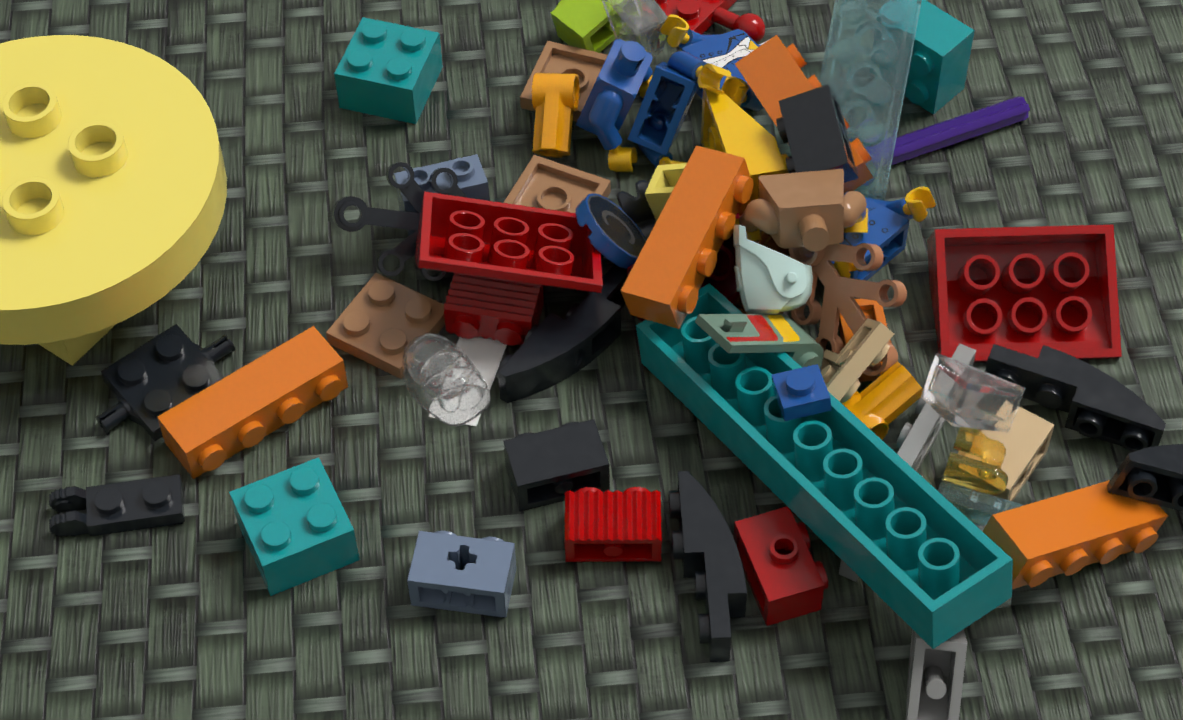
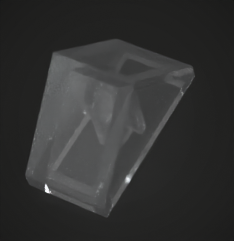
(637, 22)
(971, 396)

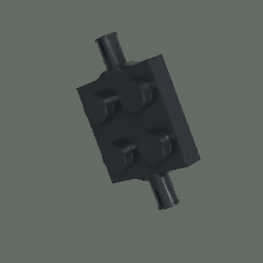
(160, 378)

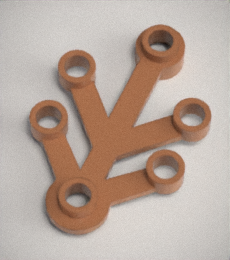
(840, 295)

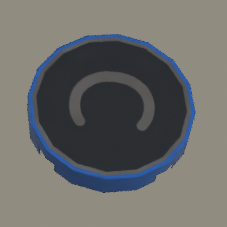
(612, 230)

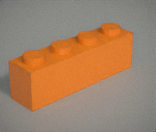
(776, 75)
(688, 237)
(253, 402)
(1073, 532)

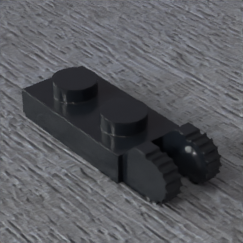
(118, 506)

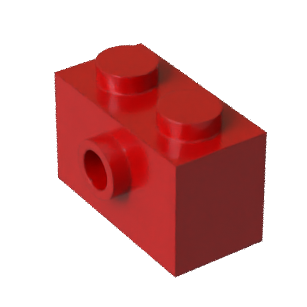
(780, 565)

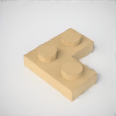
(864, 349)

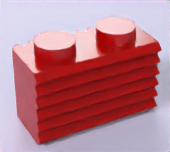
(492, 308)
(613, 525)

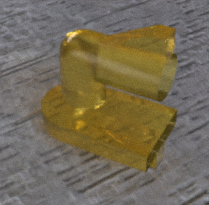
(981, 475)

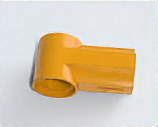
(554, 100)
(885, 399)

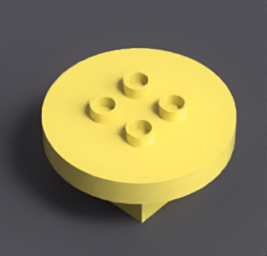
(102, 187)

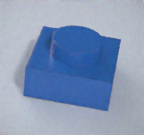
(801, 392)

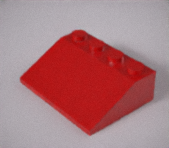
(506, 242)
(1026, 290)

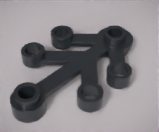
(395, 218)

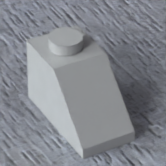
(935, 678)

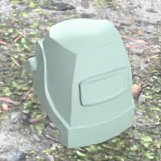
(767, 278)

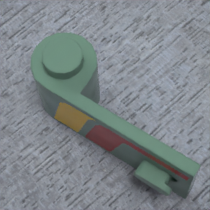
(762, 335)

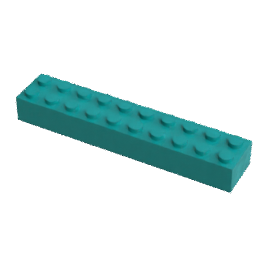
(836, 479)

